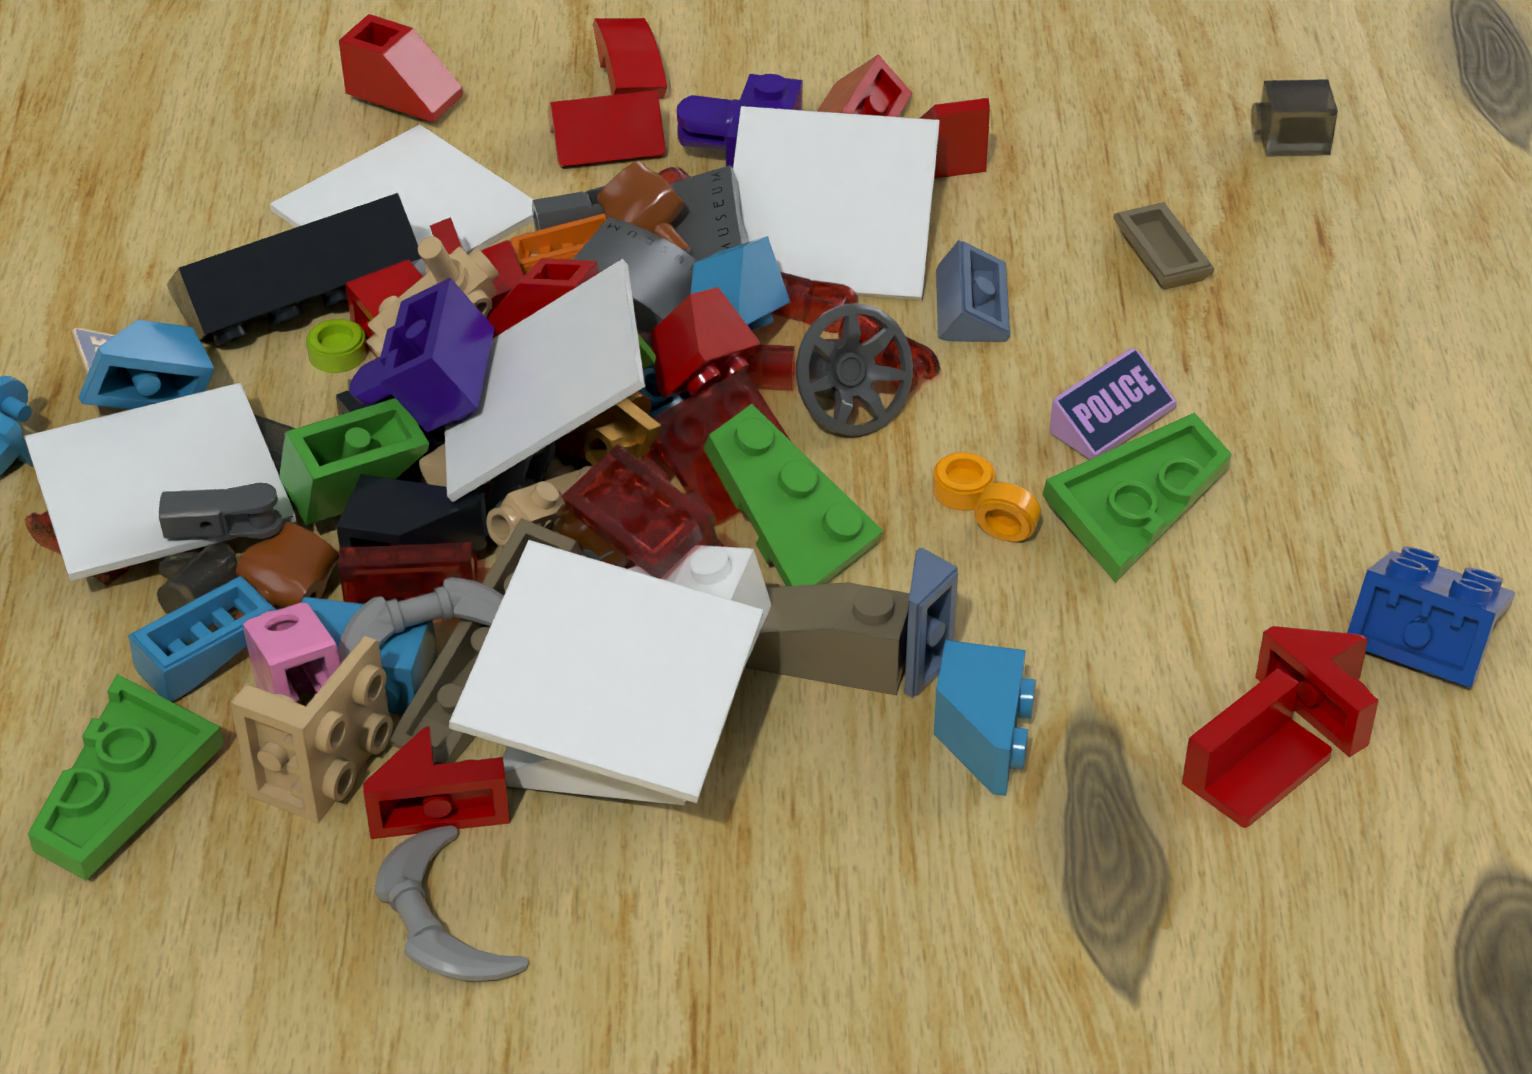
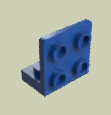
(1429, 614)

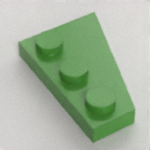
(1137, 490)
(795, 509)
(123, 776)

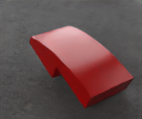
(629, 55)

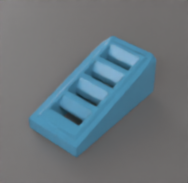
(161, 647)

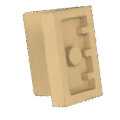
(312, 753)

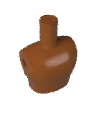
(644, 201)
(288, 566)

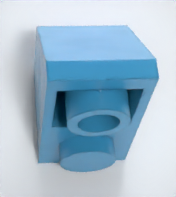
(747, 278)
(979, 709)

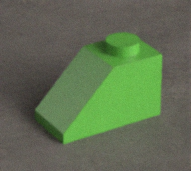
(329, 456)

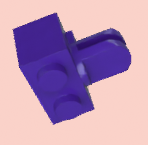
(715, 121)
(430, 358)

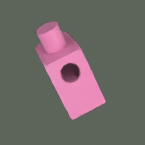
(290, 651)

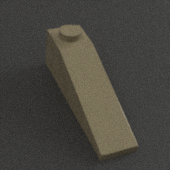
(835, 635)
(447, 677)

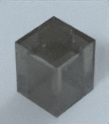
(1295, 117)

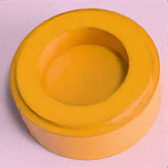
(961, 479)
(1007, 512)

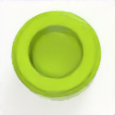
(336, 345)

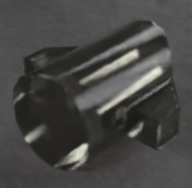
(195, 575)

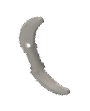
(454, 599)
(427, 943)

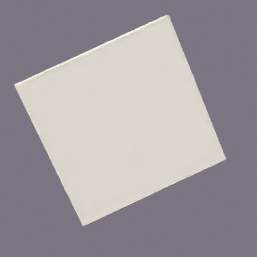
(432, 184)
(840, 195)
(548, 379)
(110, 471)
(608, 671)

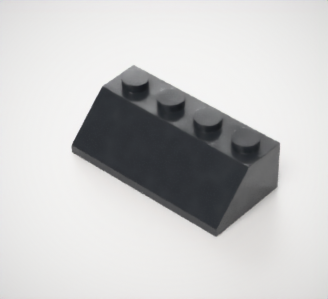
(291, 269)

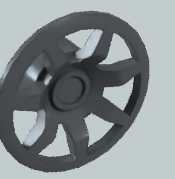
(847, 369)

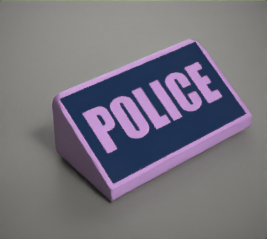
(1110, 405)

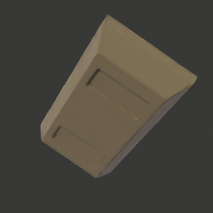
(1164, 245)

